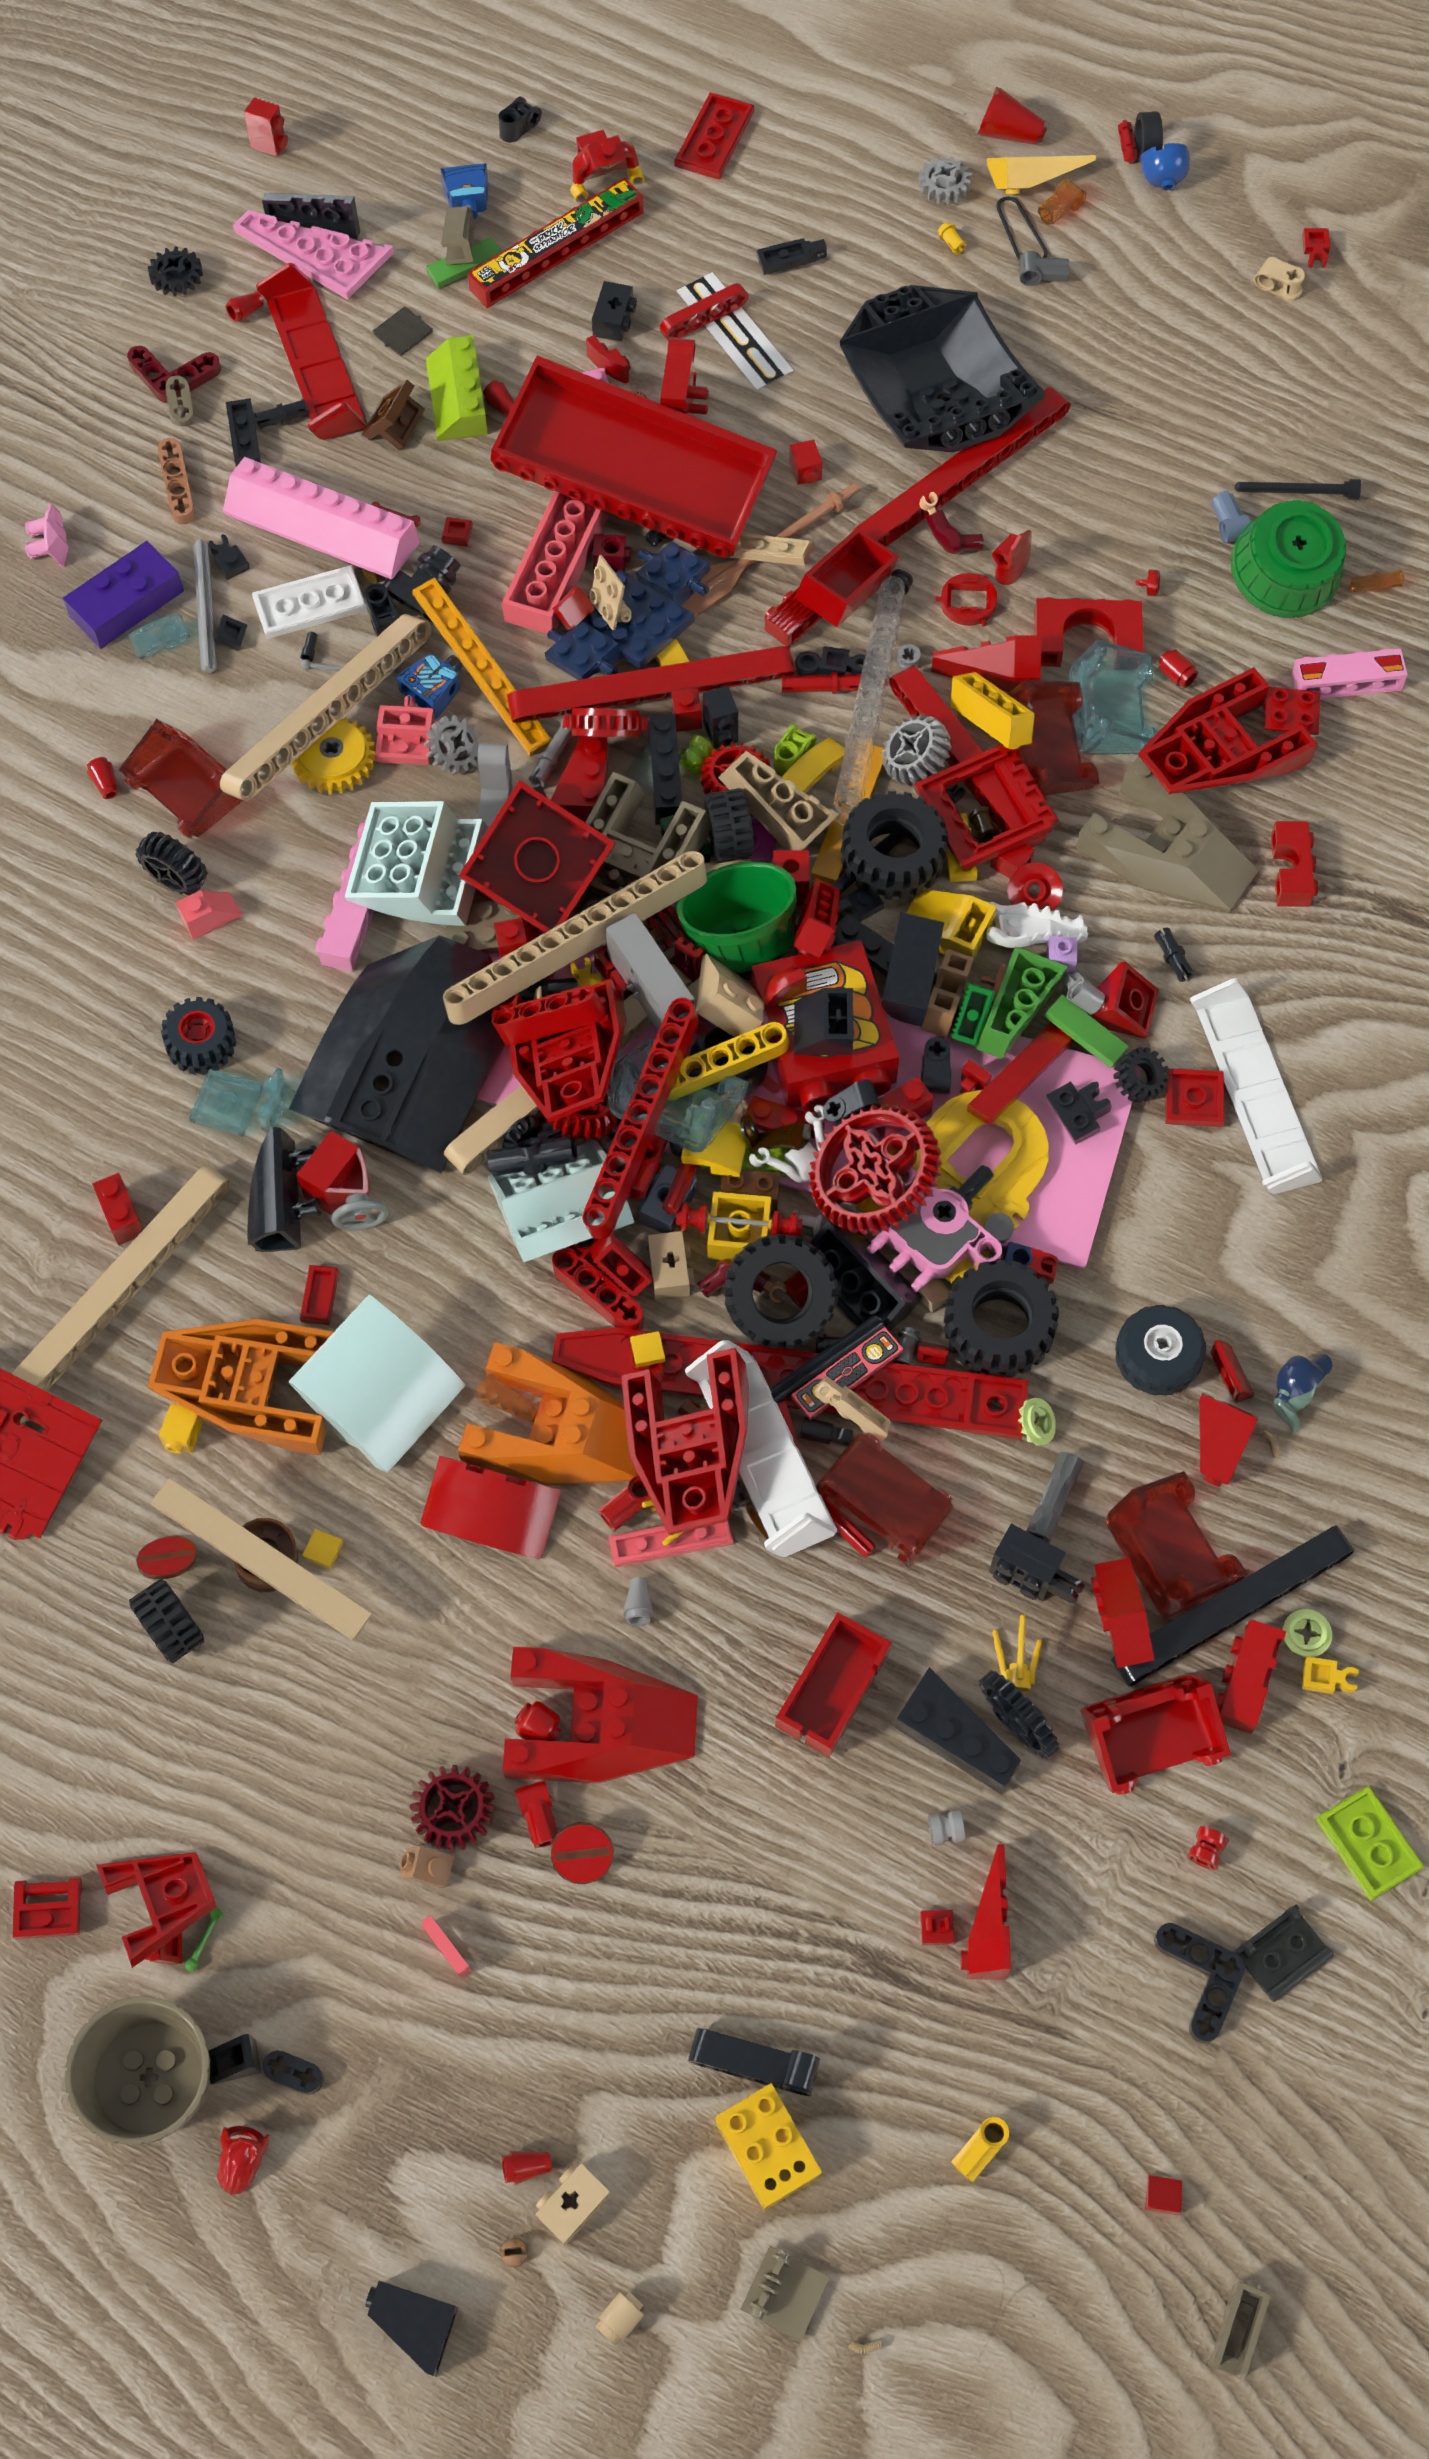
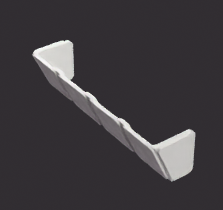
(1256, 1088)
(773, 1465)

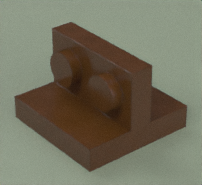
(395, 416)

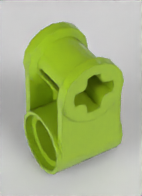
(792, 746)

